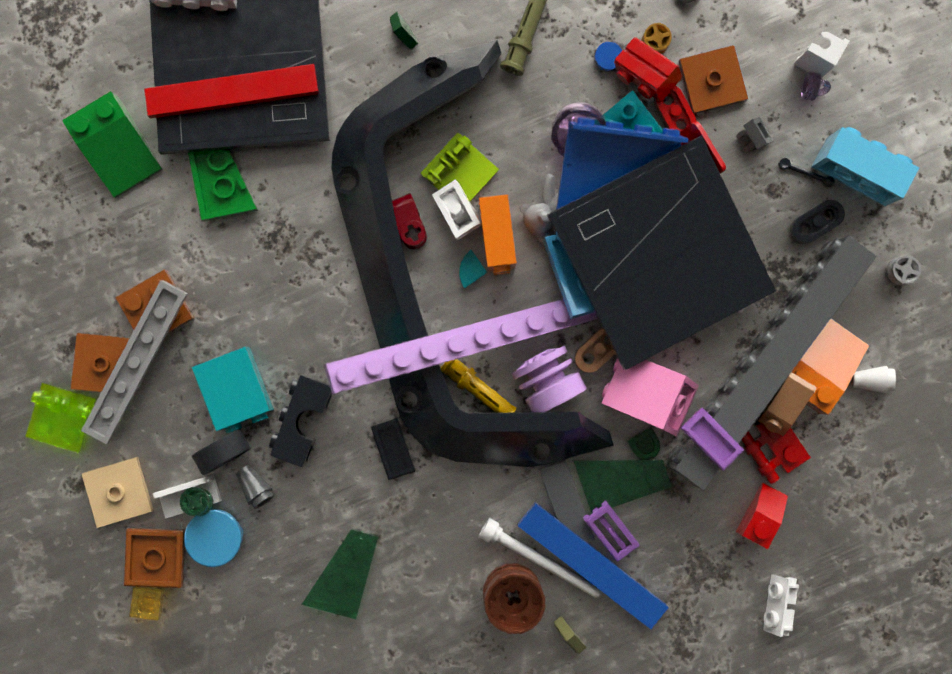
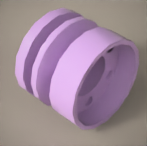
(549, 380)

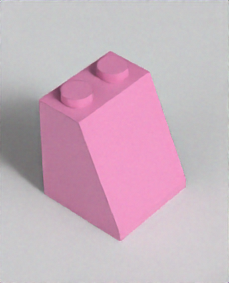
(651, 395)

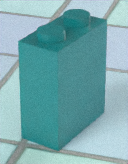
(233, 390)

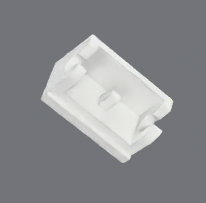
(819, 59)

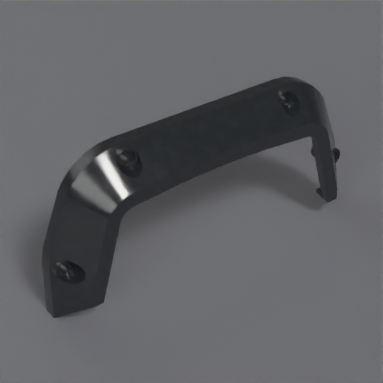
(389, 291)

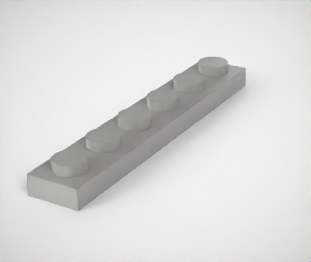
(134, 362)

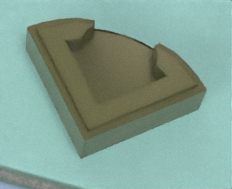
(569, 635)

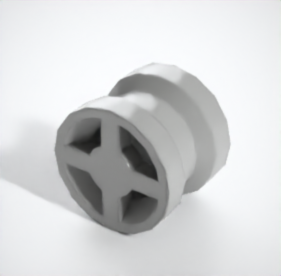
(910, 270)

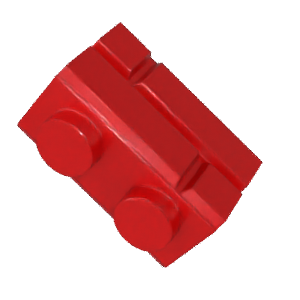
(647, 70)

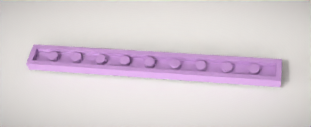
(450, 345)

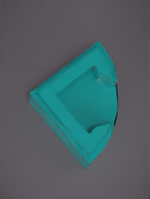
(470, 269)

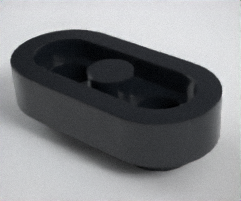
(816, 222)

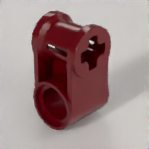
(408, 219)

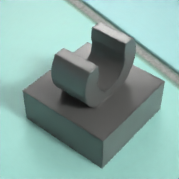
(758, 134)

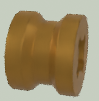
(658, 34)

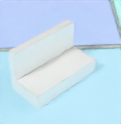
(171, 496)

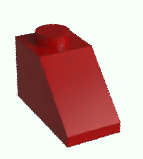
(763, 516)

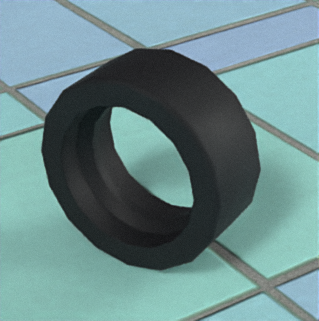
(221, 452)

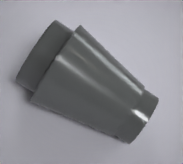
(254, 487)

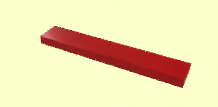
(231, 91)

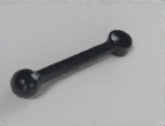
(786, 164)

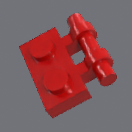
(786, 449)

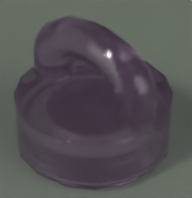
(811, 86)

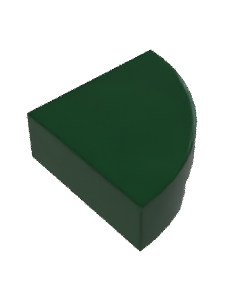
(403, 31)

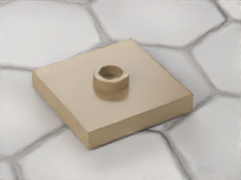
(117, 492)

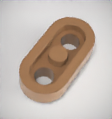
(598, 348)

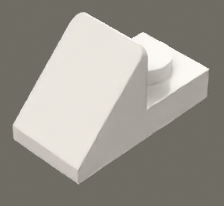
(457, 209)

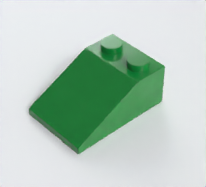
(112, 144)

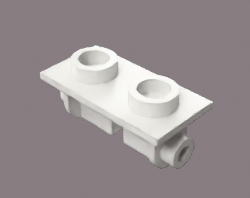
(779, 619)

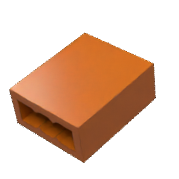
(497, 234)

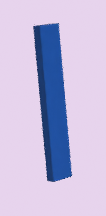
(592, 565)

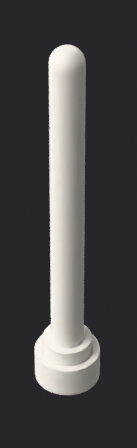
(493, 533)

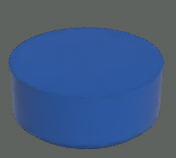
(605, 56)

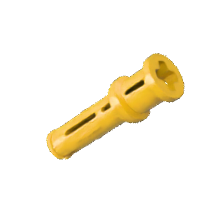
(467, 379)

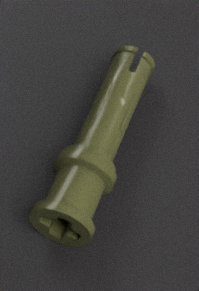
(521, 44)

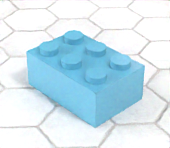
(865, 166)

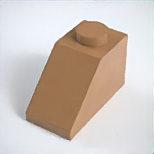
(787, 404)

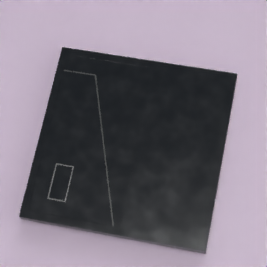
(232, 42)
(661, 252)

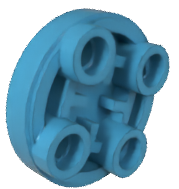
(213, 538)

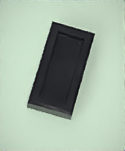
(393, 449)

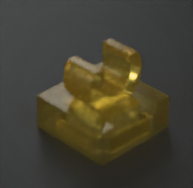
(146, 603)

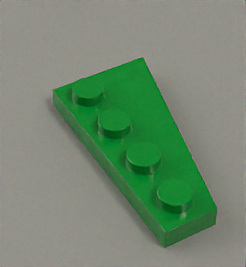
(219, 185)

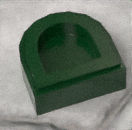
(645, 444)

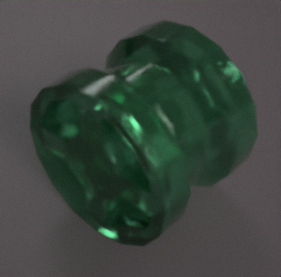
(191, 498)

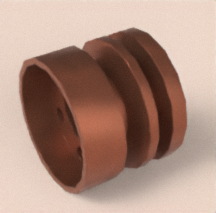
(518, 613)

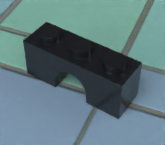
(290, 442)

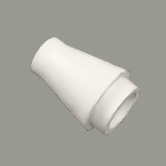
(875, 379)

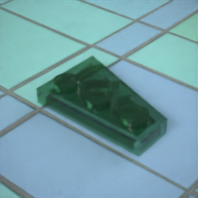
(620, 480)
(345, 576)

